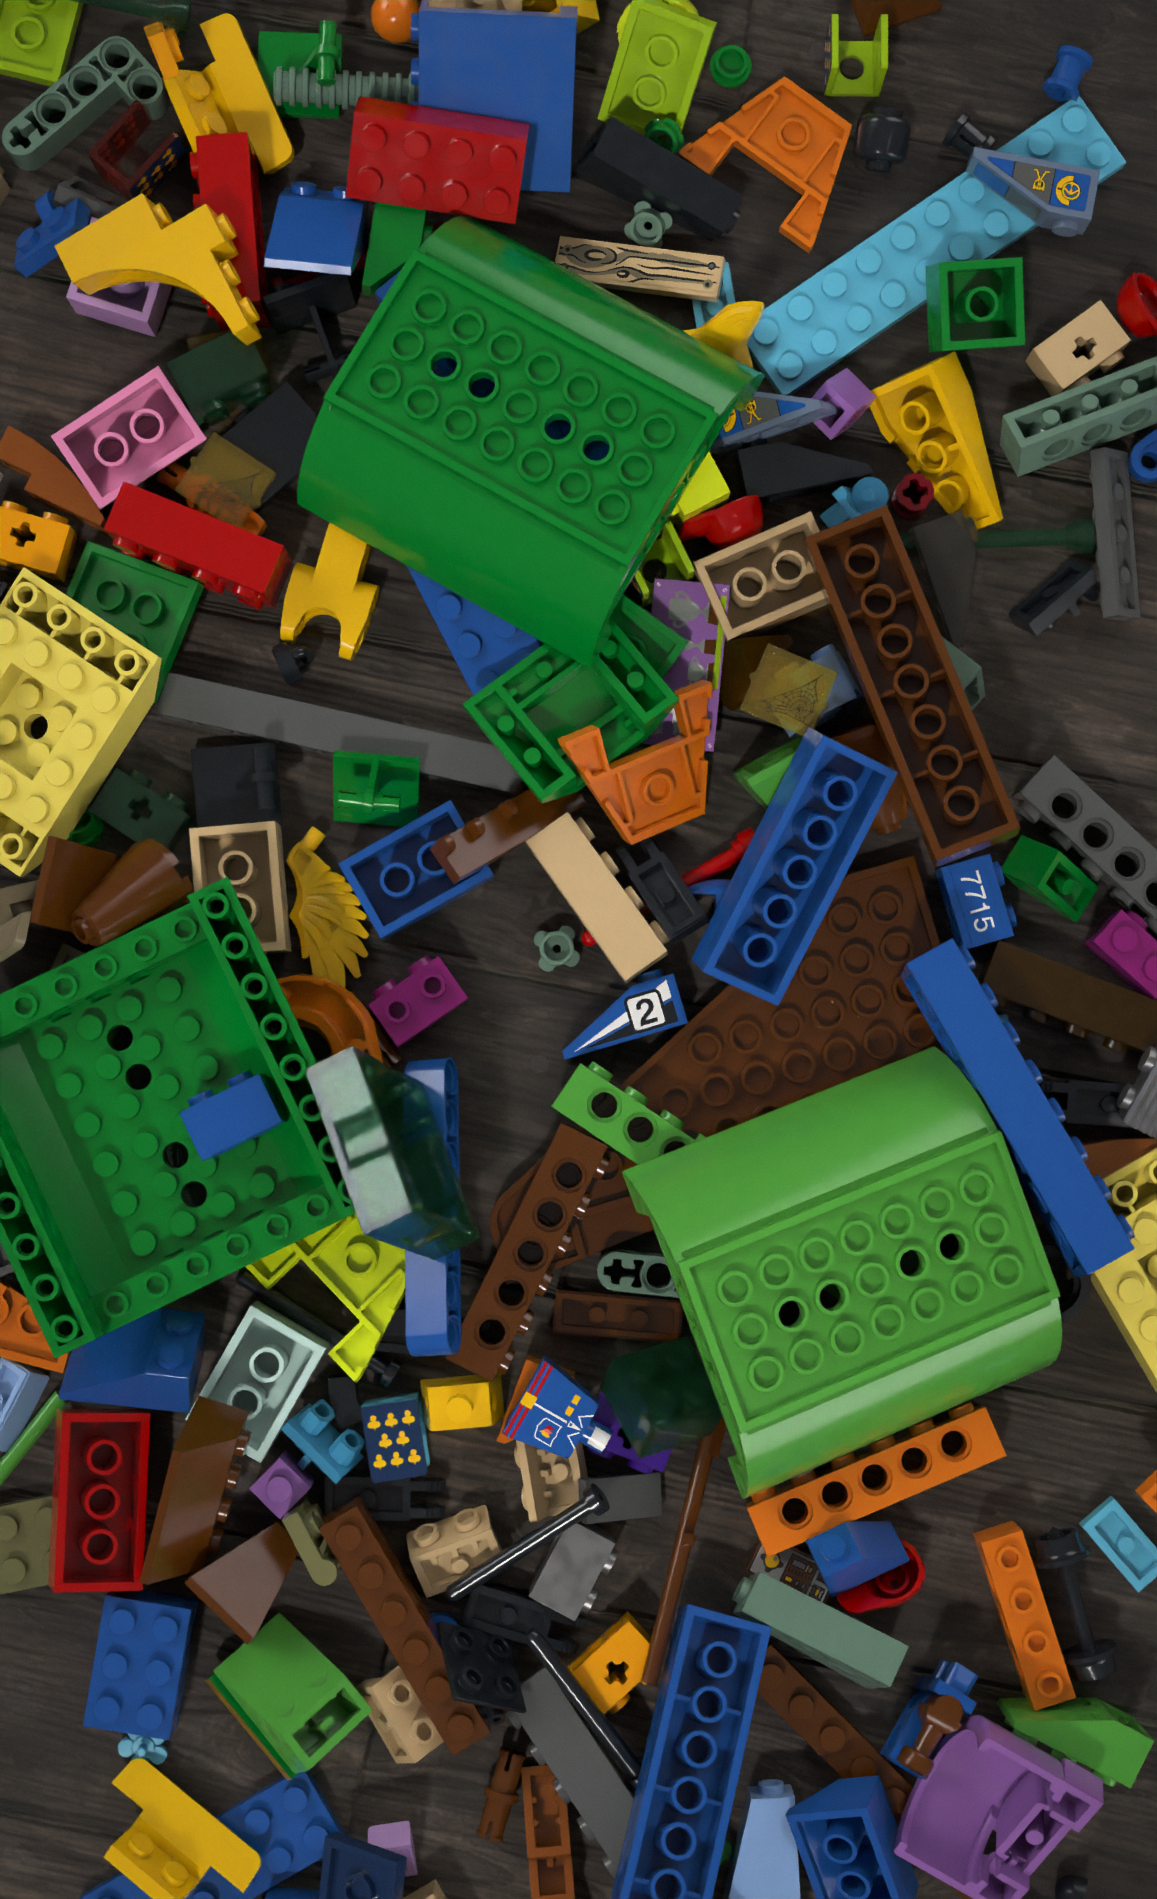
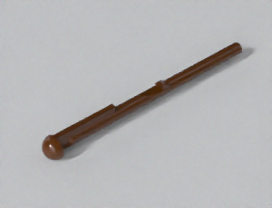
(684, 1541)

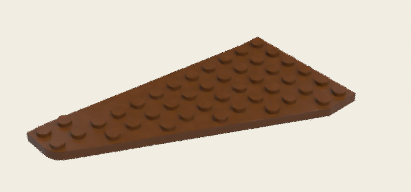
(751, 1057)

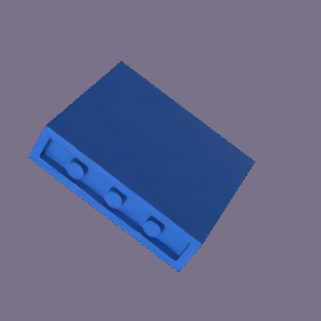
(504, 69)

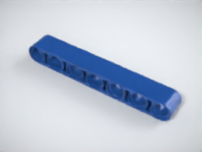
(430, 1284)

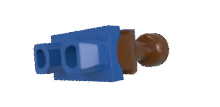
(930, 1715)

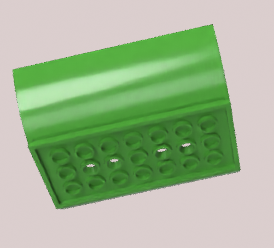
(837, 1199)

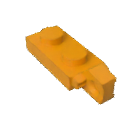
(165, 48)

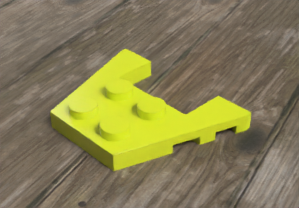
(358, 1271)

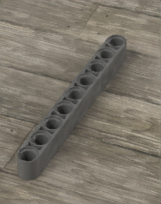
(328, 729)

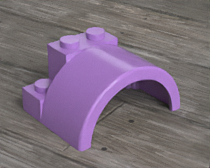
(989, 1783)

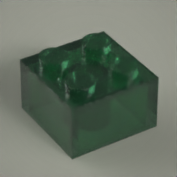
(220, 378)
(661, 1396)

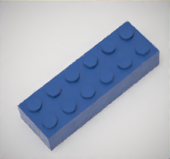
(793, 866)

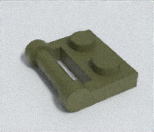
(303, 1527)

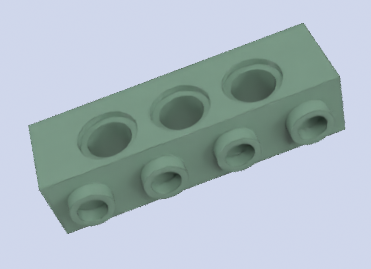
(1081, 418)

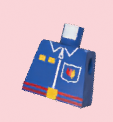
(556, 1413)

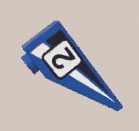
(637, 1013)

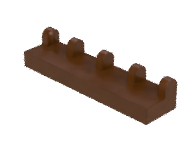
(499, 832)

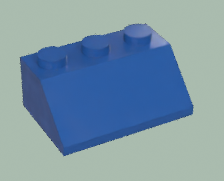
(849, 1842)

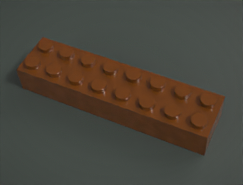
(911, 686)

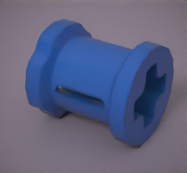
(1067, 73)

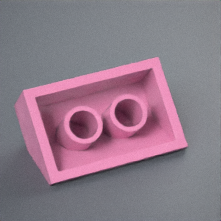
(129, 437)

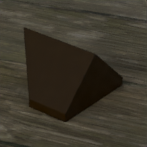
(739, 661)

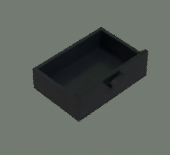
(275, 436)

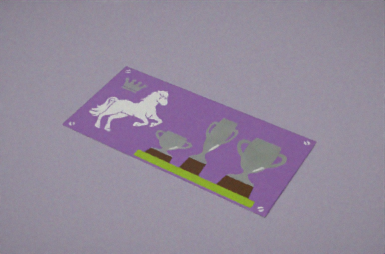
(689, 612)

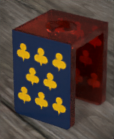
(120, 139)

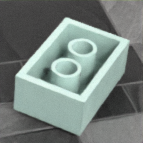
(265, 1373)

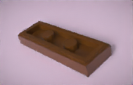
(617, 1315)

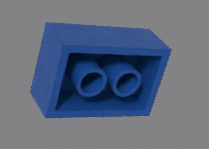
(401, 877)
(141, 1663)

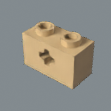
(1091, 331)

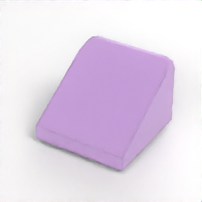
(395, 1838)

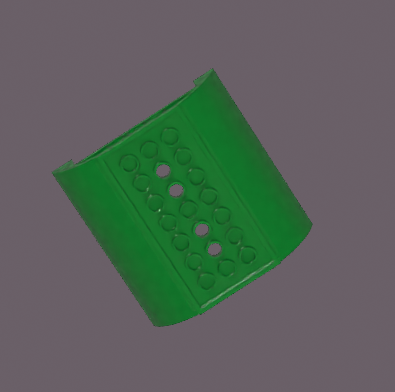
(475, 482)
(83, 1166)

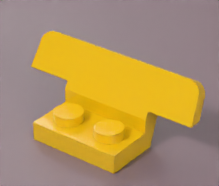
(231, 96)
(175, 1839)

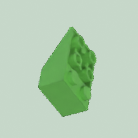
(292, 1693)
(1086, 1733)

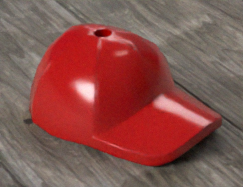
(1138, 305)
(726, 524)
(880, 1593)

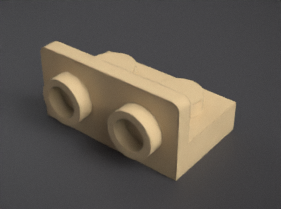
(451, 1548)
(400, 1717)

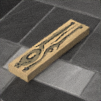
(643, 268)

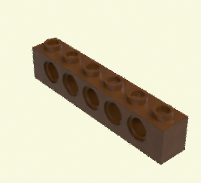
(490, 1357)

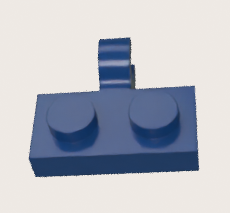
(37, 245)

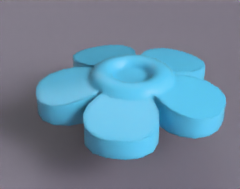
(143, 1747)

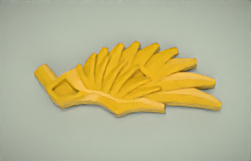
(325, 913)

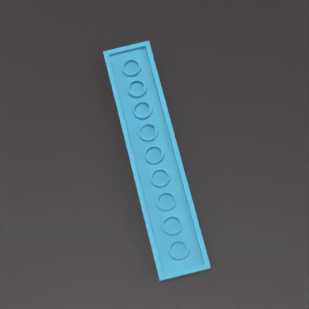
(887, 272)

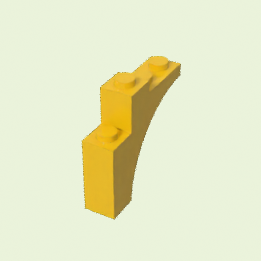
(146, 246)

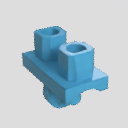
(864, 497)
(321, 1443)

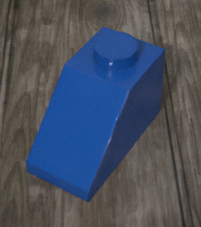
(856, 1553)

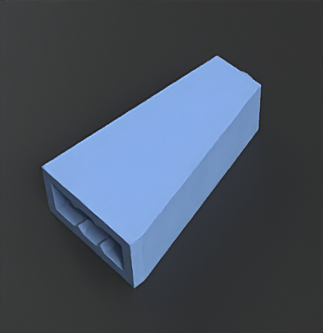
(765, 1850)

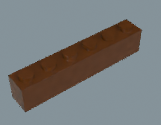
(401, 1620)

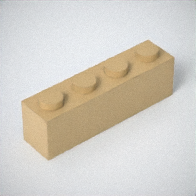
(597, 897)

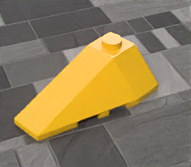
(939, 431)

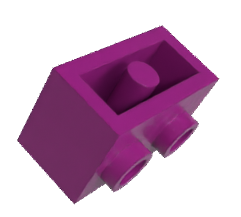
(1127, 950)
(418, 1000)

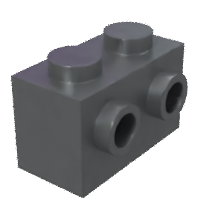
(572, 1569)

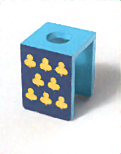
(395, 1437)

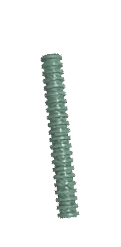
(303, 88)

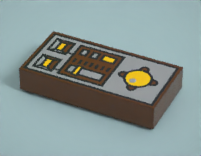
(790, 1567)

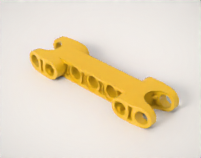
(332, 590)

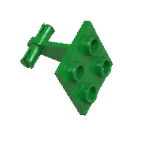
(302, 51)
(375, 788)

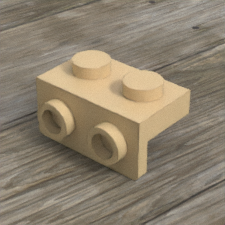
(549, 1479)

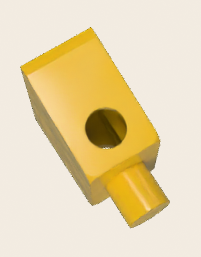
(461, 1402)

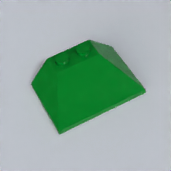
(556, 696)

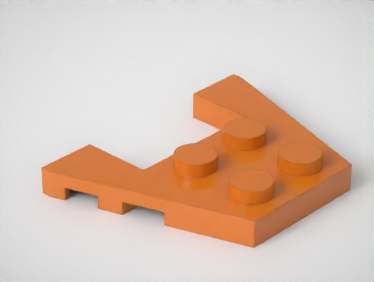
(791, 139)
(657, 784)

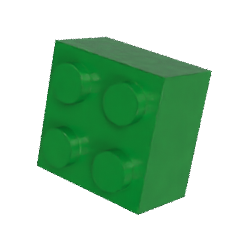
(975, 304)

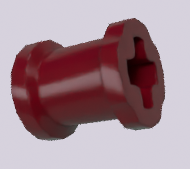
(920, 487)

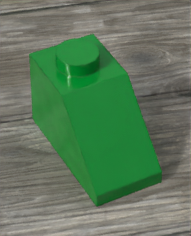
(392, 239)
(1049, 877)

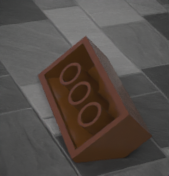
(196, 1491)

